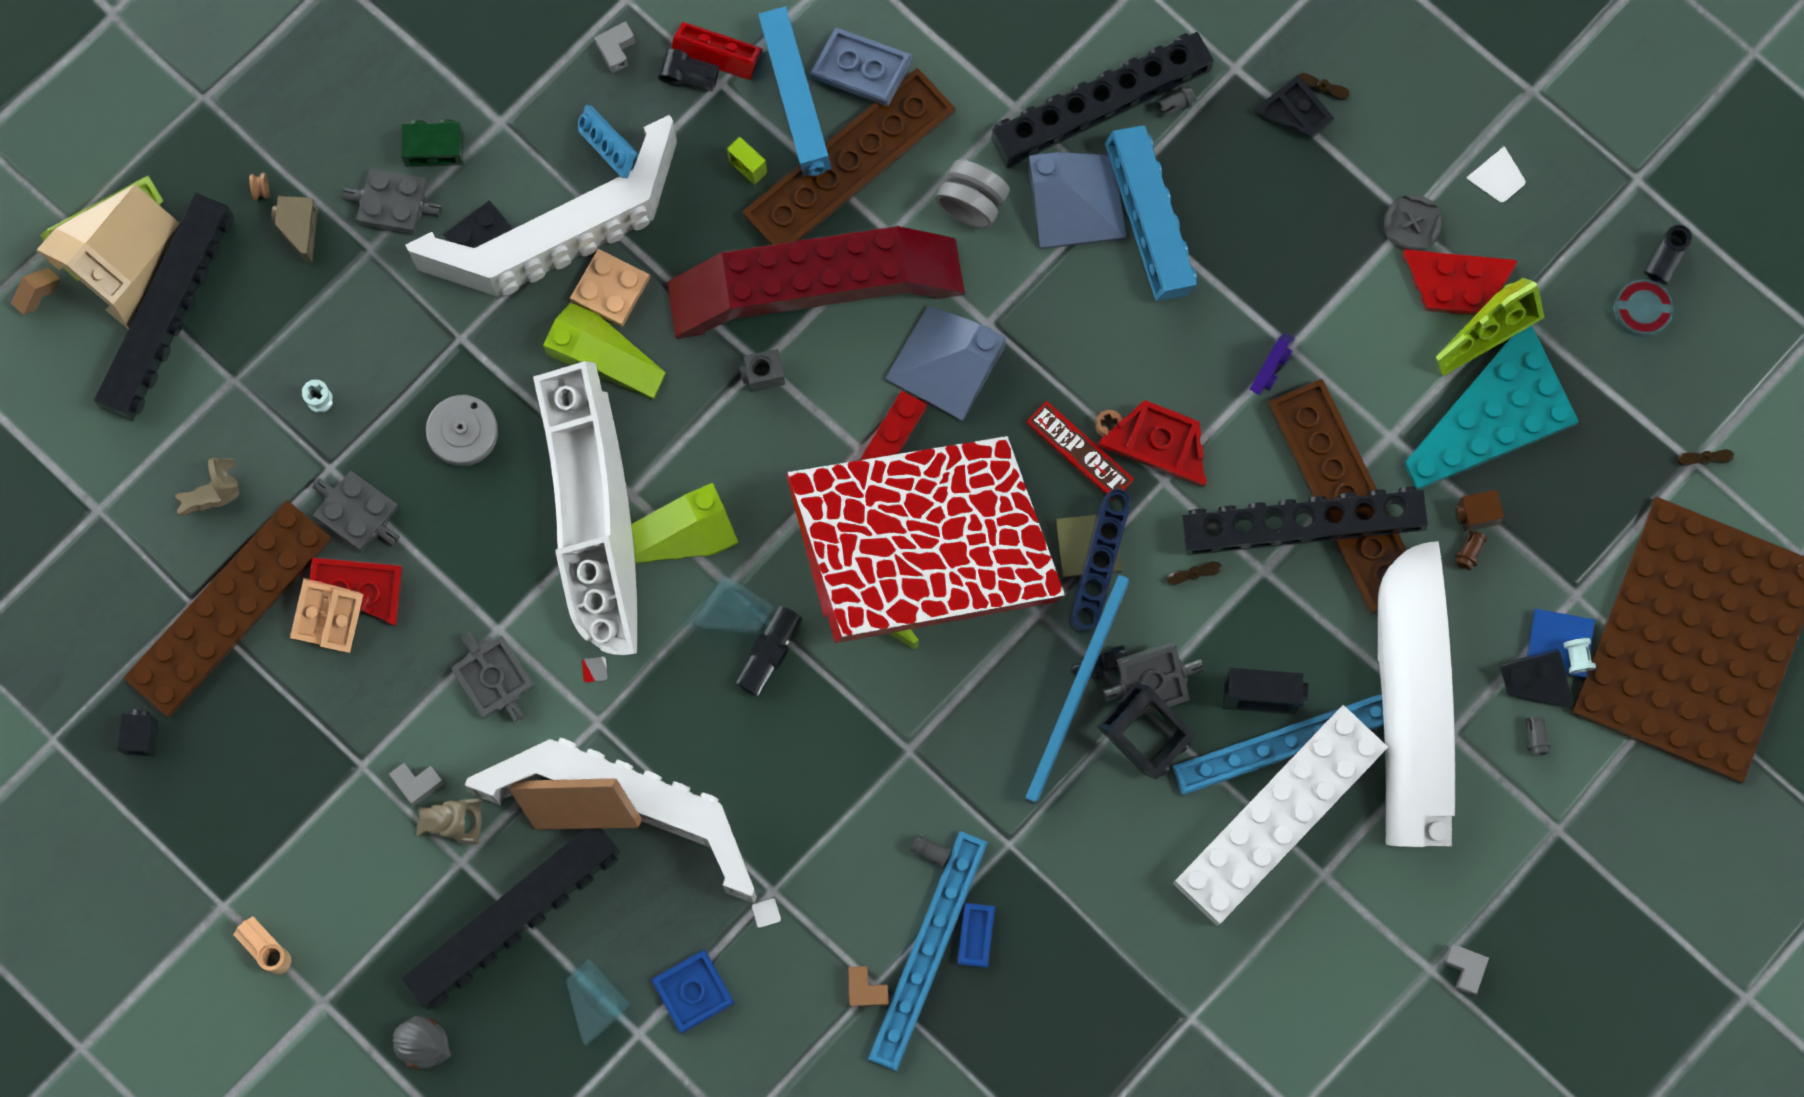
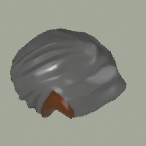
(421, 1043)

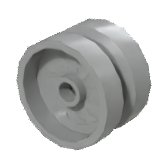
(972, 194)

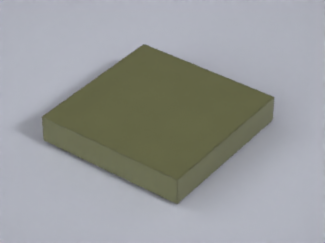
(1073, 542)

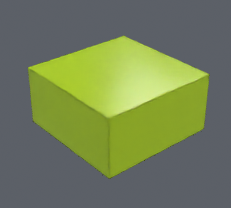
(747, 160)

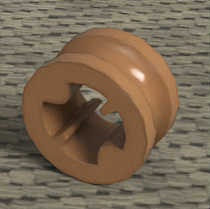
(259, 186)
(1114, 417)

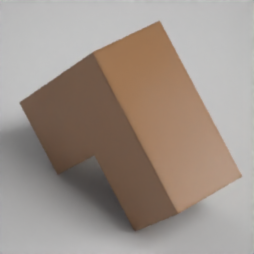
(33, 288)
(863, 995)

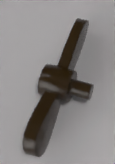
(1323, 86)
(1721, 456)
(1209, 569)

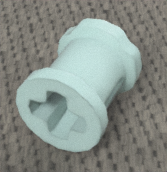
(319, 387)
(1579, 655)

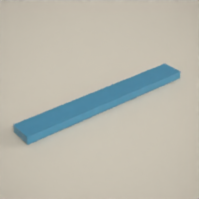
(1077, 689)
(1265, 749)
(927, 951)

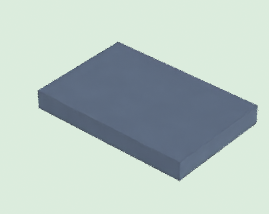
(861, 66)

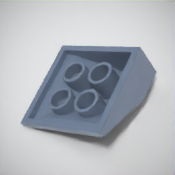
(1075, 199)
(947, 361)

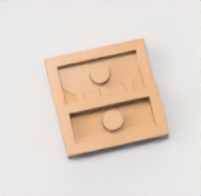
(326, 615)

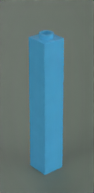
(795, 92)

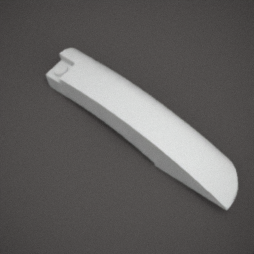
(591, 507)
(1417, 700)

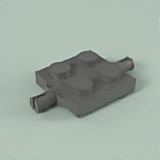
(392, 201)
(356, 511)
(1158, 669)
(492, 677)

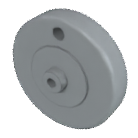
(462, 430)

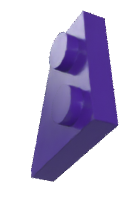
(1278, 355)

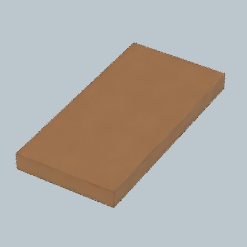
(576, 804)

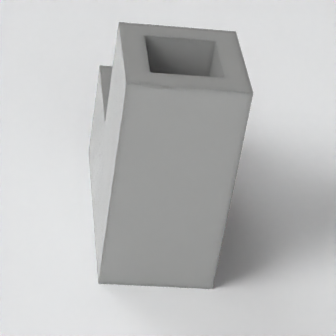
(612, 43)
(416, 787)
(1471, 966)

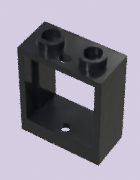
(1264, 691)
(1127, 711)

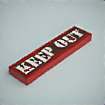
(1079, 449)

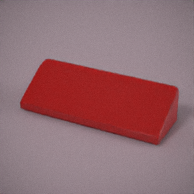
(714, 48)

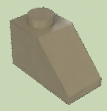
(297, 223)

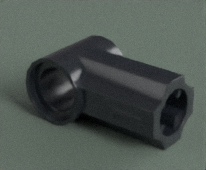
(681, 69)
(1668, 255)

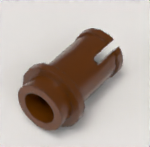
(1470, 551)

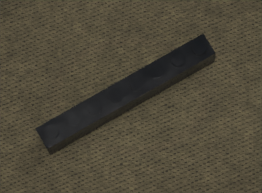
(164, 307)
(511, 916)

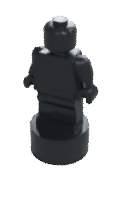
(1104, 662)

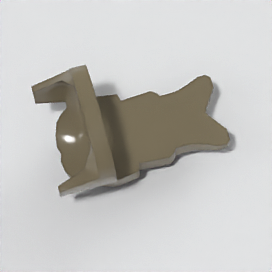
(219, 492)
(449, 820)

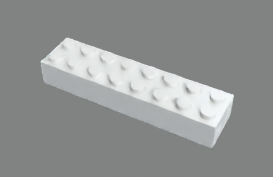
(1280, 815)

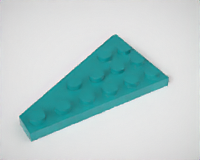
(1501, 411)

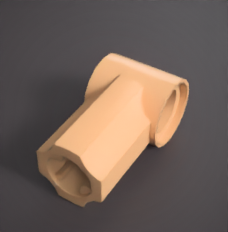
(262, 945)

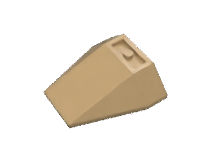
(114, 249)

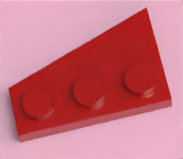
(376, 582)

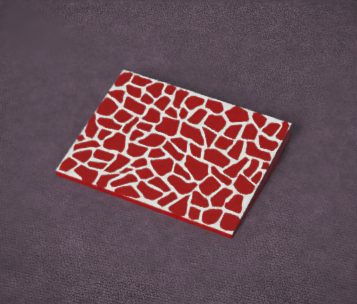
(922, 539)

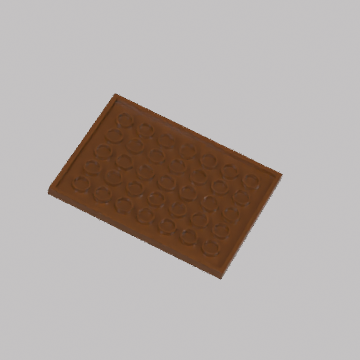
(1696, 641)

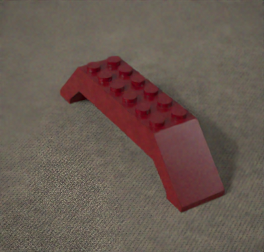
(813, 276)

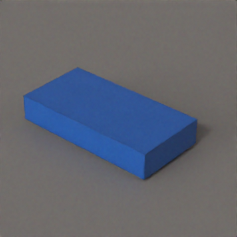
(976, 935)

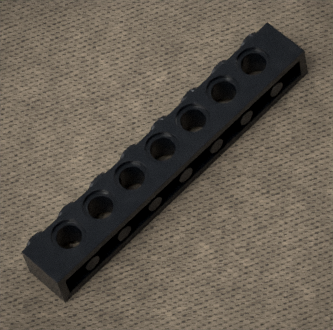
(1120, 100)
(1290, 533)

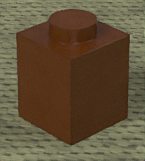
(1479, 511)

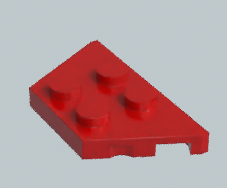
(1457, 281)
(1160, 441)

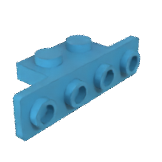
(607, 142)

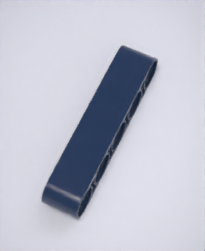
(1108, 549)

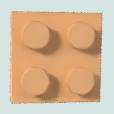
(610, 287)

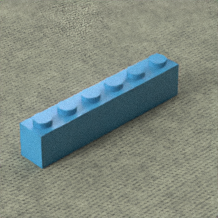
(1151, 213)

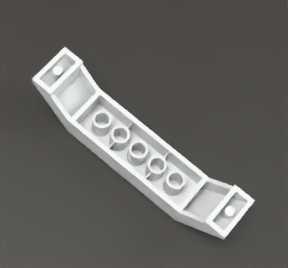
(561, 233)
(656, 802)

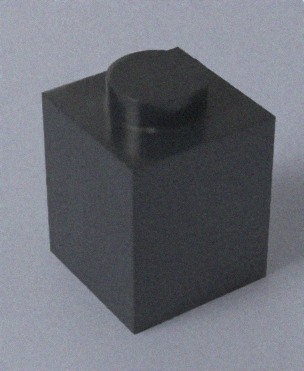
(137, 733)

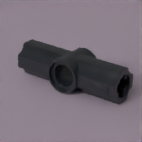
(769, 651)

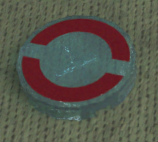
(1643, 308)

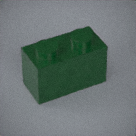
(432, 143)

